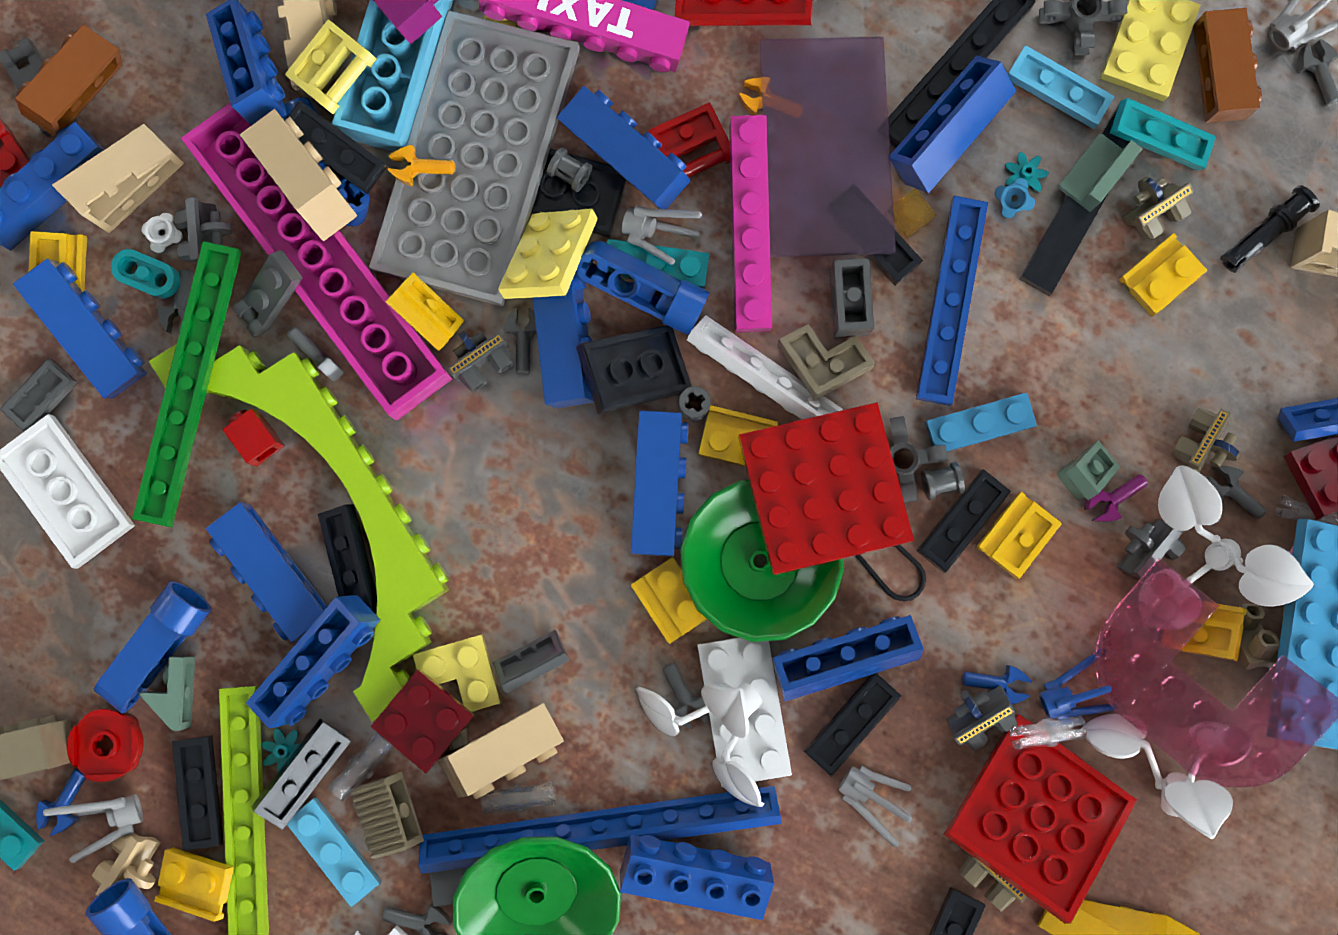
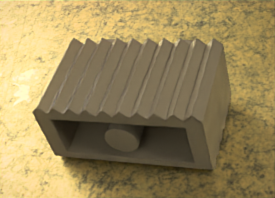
(386, 815)

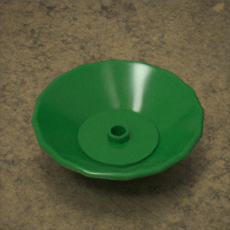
(735, 592)
(574, 886)

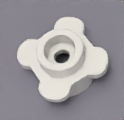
(153, 227)

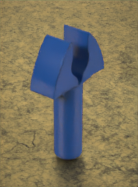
(991, 682)
(64, 799)

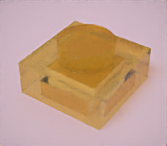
(912, 213)

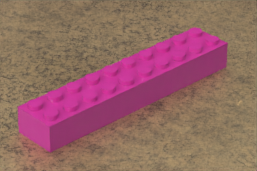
(335, 279)

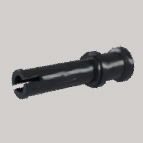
(1280, 219)

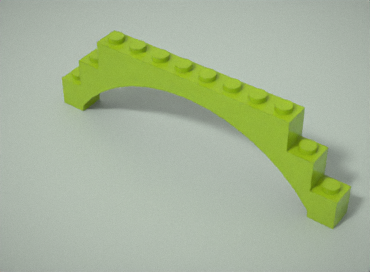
(402, 568)

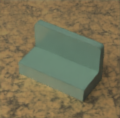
(1098, 171)

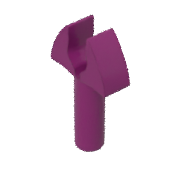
(1115, 498)

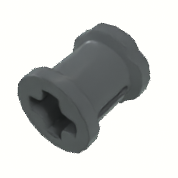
(569, 169)
(697, 393)
(942, 480)

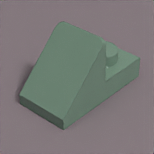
(1089, 471)
(177, 702)

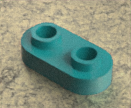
(147, 275)

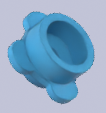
(1024, 200)

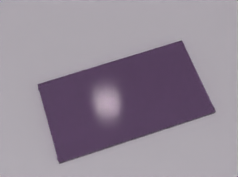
(827, 146)

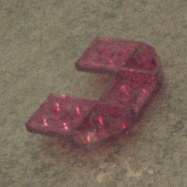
(1210, 741)

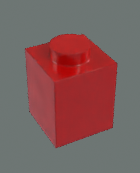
(252, 436)

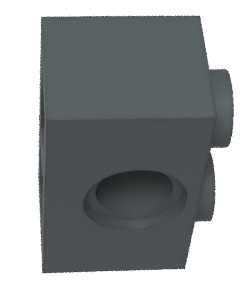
(851, 298)

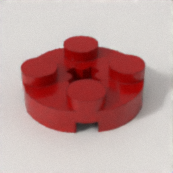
(91, 760)

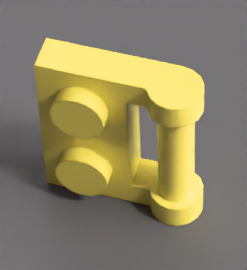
(323, 59)

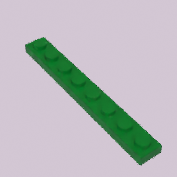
(187, 385)

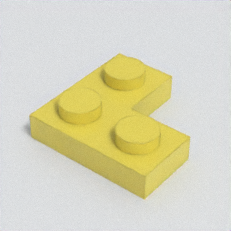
(469, 664)

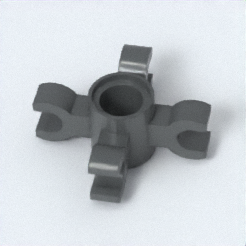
(1080, 24)
(921, 456)

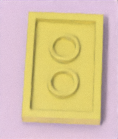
(1150, 46)
(548, 254)

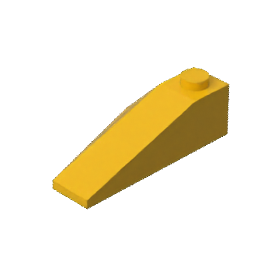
(1106, 919)

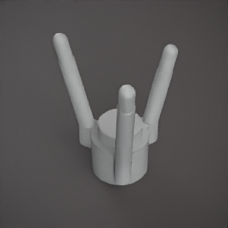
(1289, 31)
(639, 224)
(857, 786)
(120, 812)

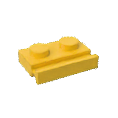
(60, 248)
(1163, 275)
(425, 311)
(722, 432)
(1019, 535)
(668, 600)
(1220, 634)
(194, 884)

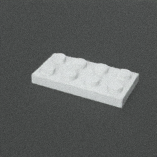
(63, 491)
(728, 665)

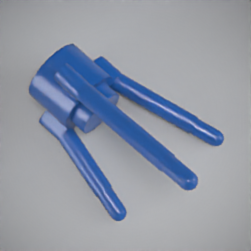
(1059, 701)

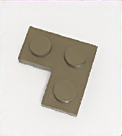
(823, 369)

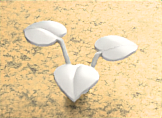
(1270, 572)
(733, 709)
(1198, 803)

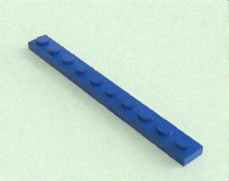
(604, 827)

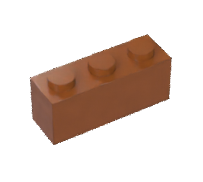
(1226, 65)
(68, 80)

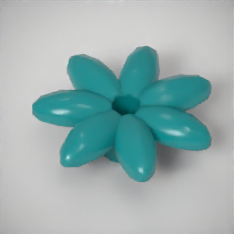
(1020, 171)
(280, 743)

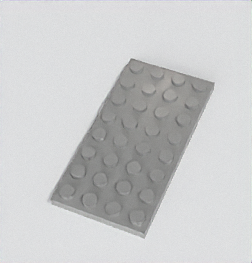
(494, 114)

